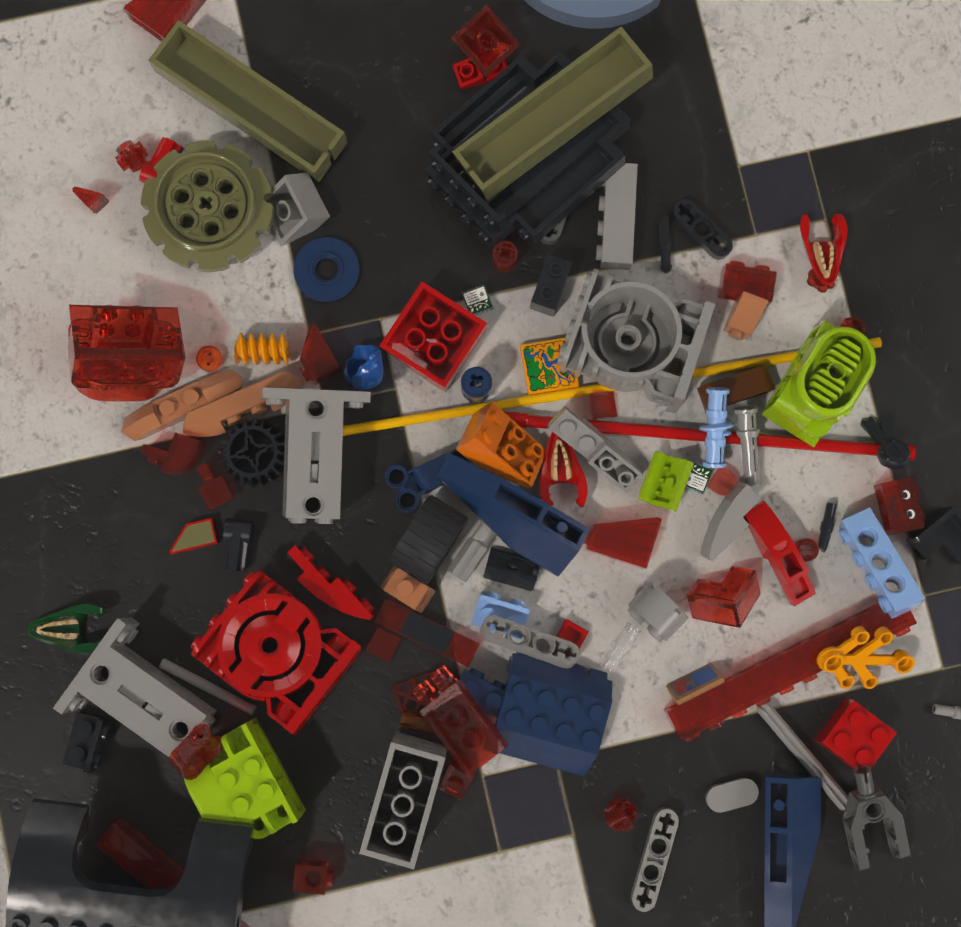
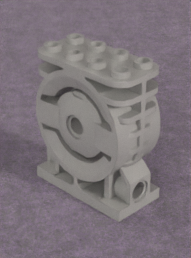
(604, 298)

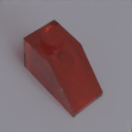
(317, 358)

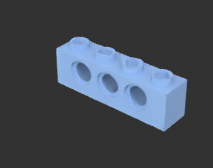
(867, 525)

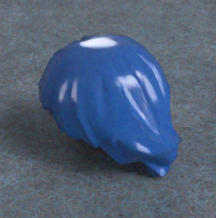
(364, 368)

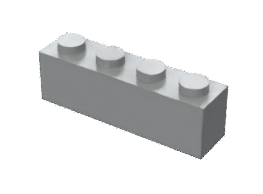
(618, 219)

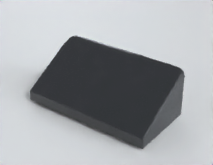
(511, 569)

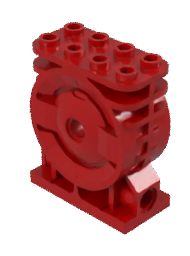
(264, 594)

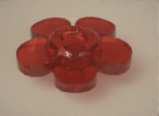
(814, 282)

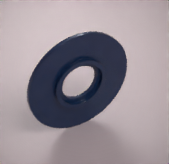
(331, 289)

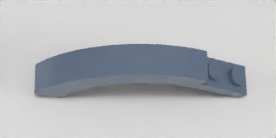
(594, 13)

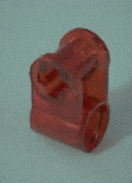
(195, 753)

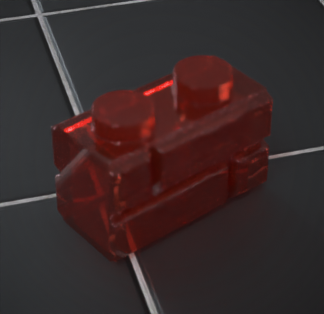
(738, 278)

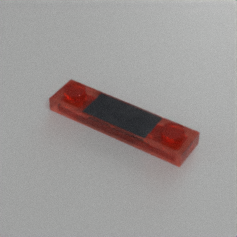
(427, 632)

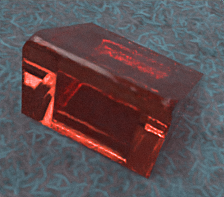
(93, 200)
(602, 405)

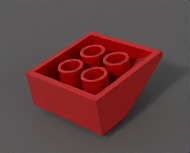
(434, 336)

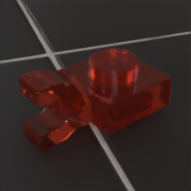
(215, 490)

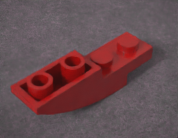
(780, 552)
(336, 594)

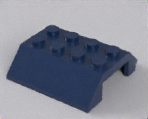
(554, 713)

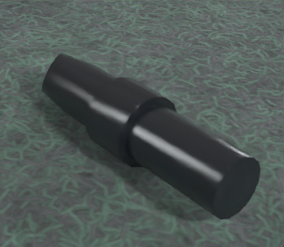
(826, 526)

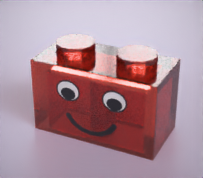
(899, 506)

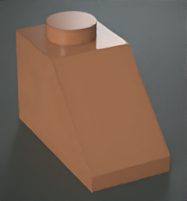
(744, 316)

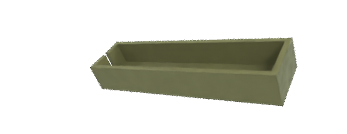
(248, 101)
(554, 113)

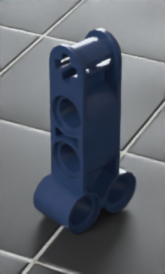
(418, 480)

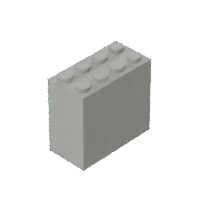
(403, 800)

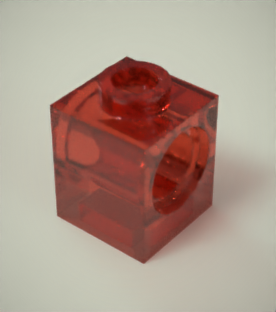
(304, 885)

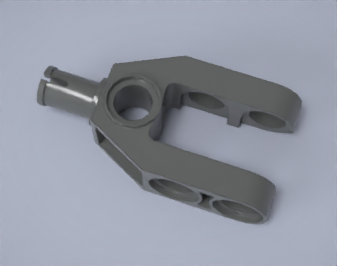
(858, 814)

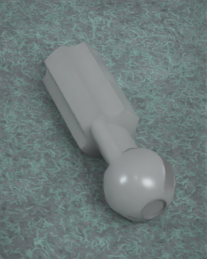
(471, 552)

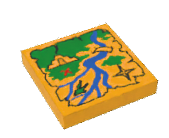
(541, 370)

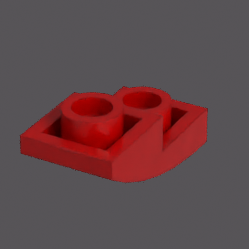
(470, 76)

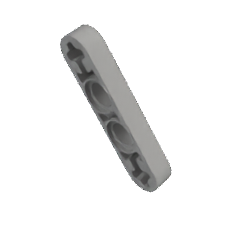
(531, 636)
(651, 858)

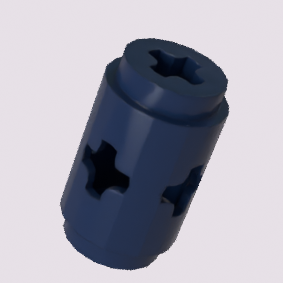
(474, 394)

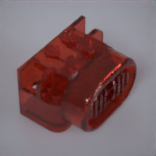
(124, 351)

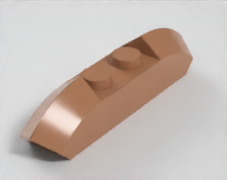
(175, 406)
(212, 417)

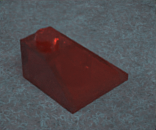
(485, 40)

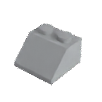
(296, 208)

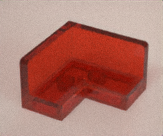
(725, 601)

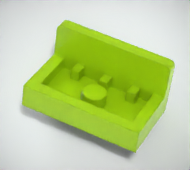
(665, 481)

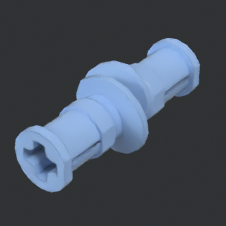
(716, 427)

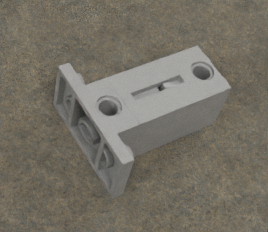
(313, 449)
(135, 692)

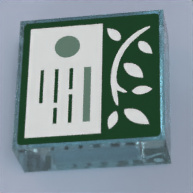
(477, 300)
(699, 478)

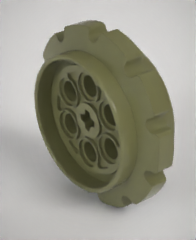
(179, 176)

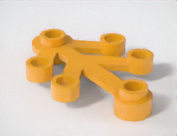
(833, 658)

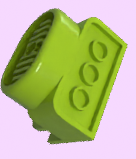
(808, 396)
(247, 784)

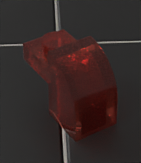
(180, 458)

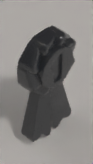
(891, 452)

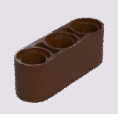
(741, 386)

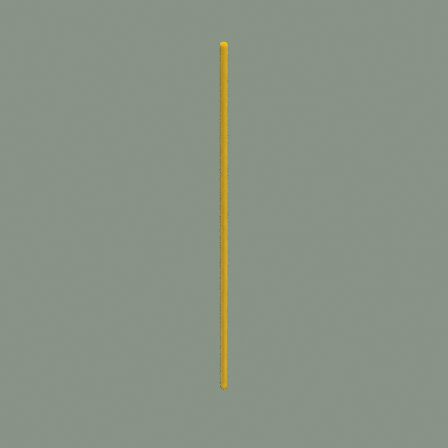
(561, 394)

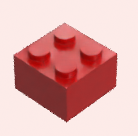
(855, 735)

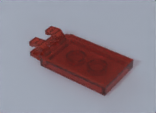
(459, 721)

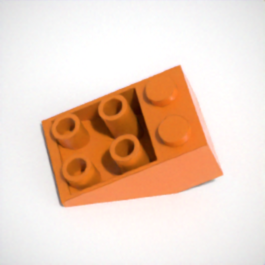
(501, 446)

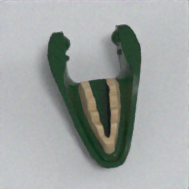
(66, 628)

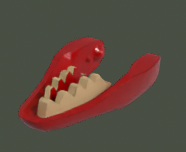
(825, 255)
(562, 467)

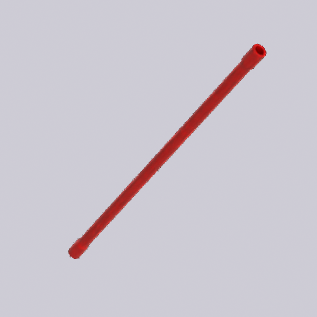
(694, 434)

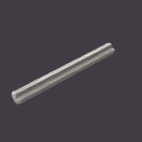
(803, 754)

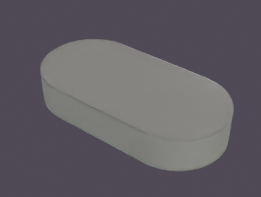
(731, 794)

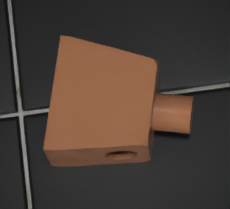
(407, 589)

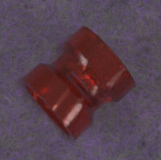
(504, 261)

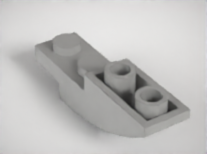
(596, 447)

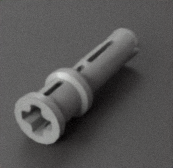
(748, 435)

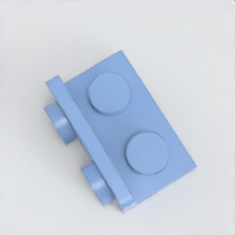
(492, 605)

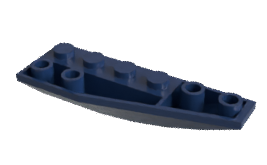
(515, 516)
(790, 844)

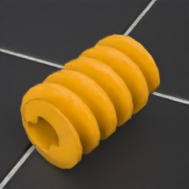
(261, 349)

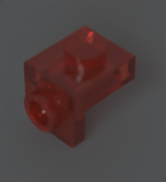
(455, 780)

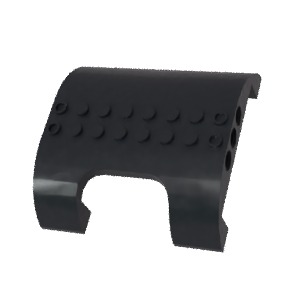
(53, 892)

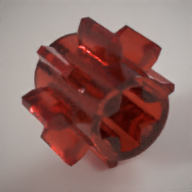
(131, 156)
(621, 814)

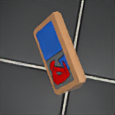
(694, 684)

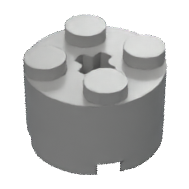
(657, 611)

